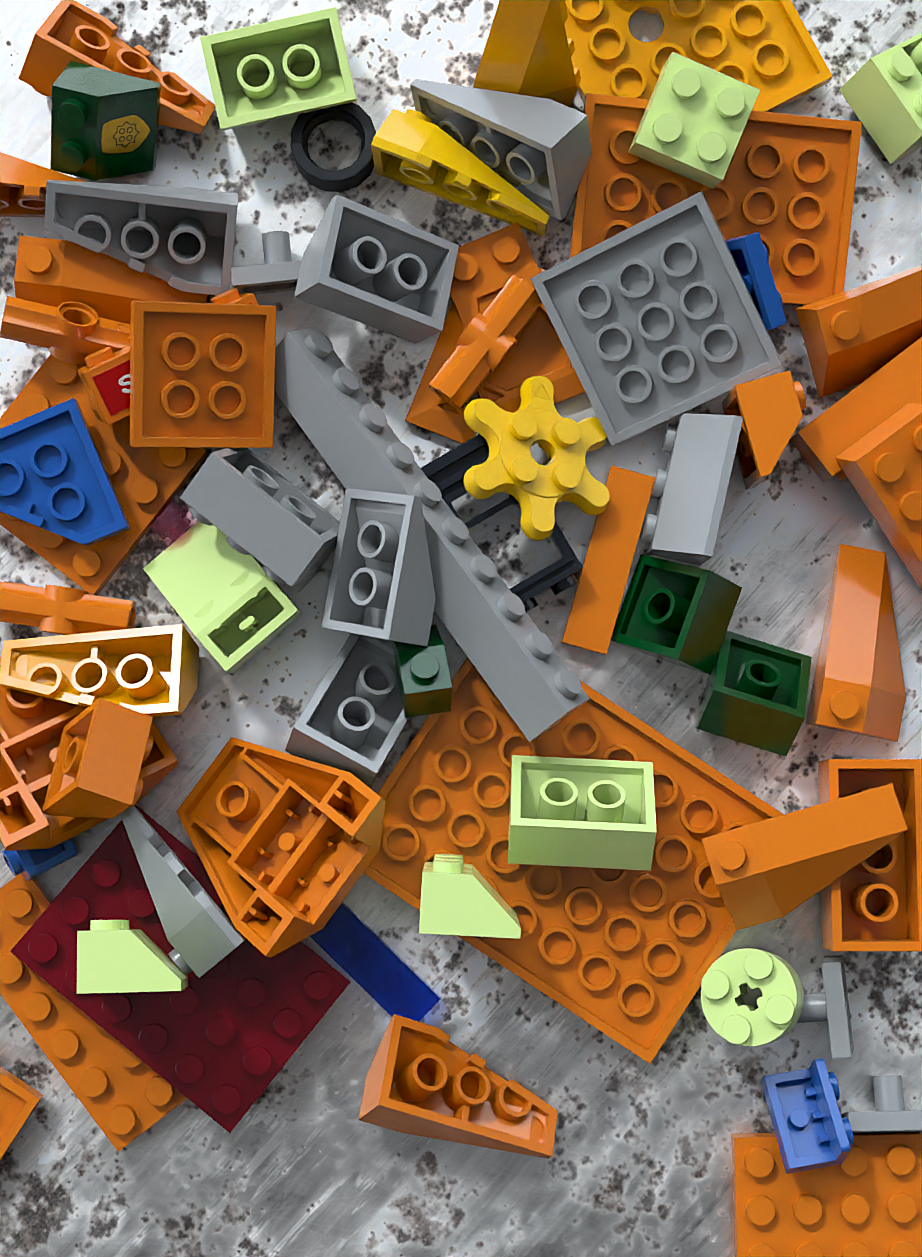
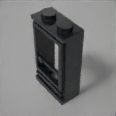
(449, 474)

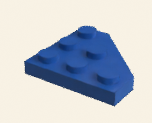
(58, 477)

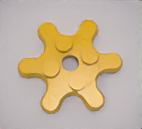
(515, 471)

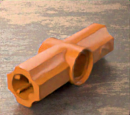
(66, 330)
(486, 342)
(63, 609)

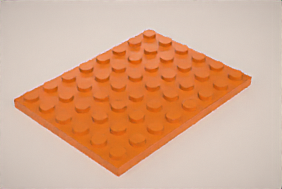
(596, 940)

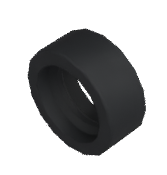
(332, 179)

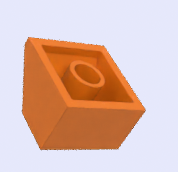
(770, 415)
(99, 762)

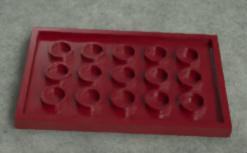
(220, 1033)

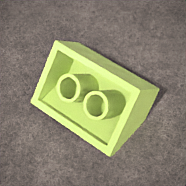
(278, 69)
(581, 813)
(462, 902)
(123, 961)

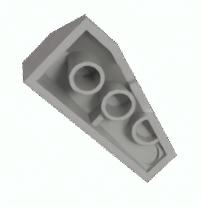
(521, 137)
(154, 229)
(187, 912)

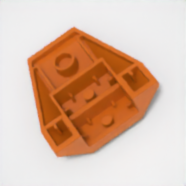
(28, 749)
(281, 839)

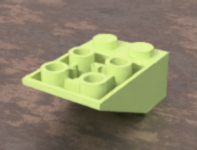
(889, 98)
(222, 595)

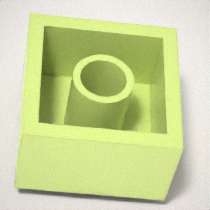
(693, 120)

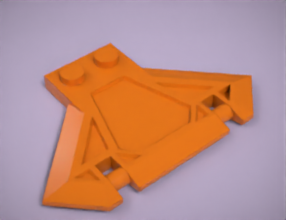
(478, 277)

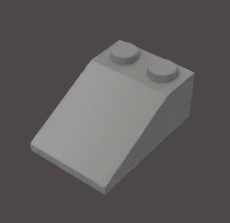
(381, 569)
(353, 711)

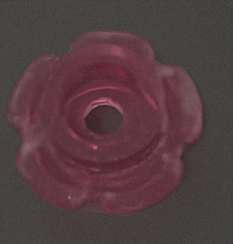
(171, 522)

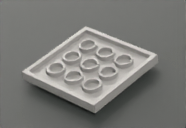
(657, 319)

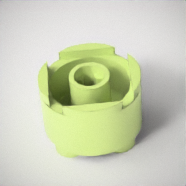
(726, 986)

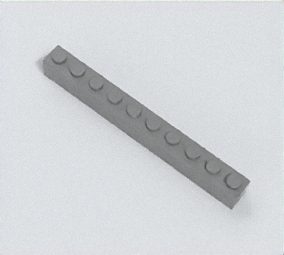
(469, 593)

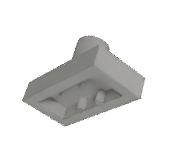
(277, 273)
(832, 1007)
(890, 1110)

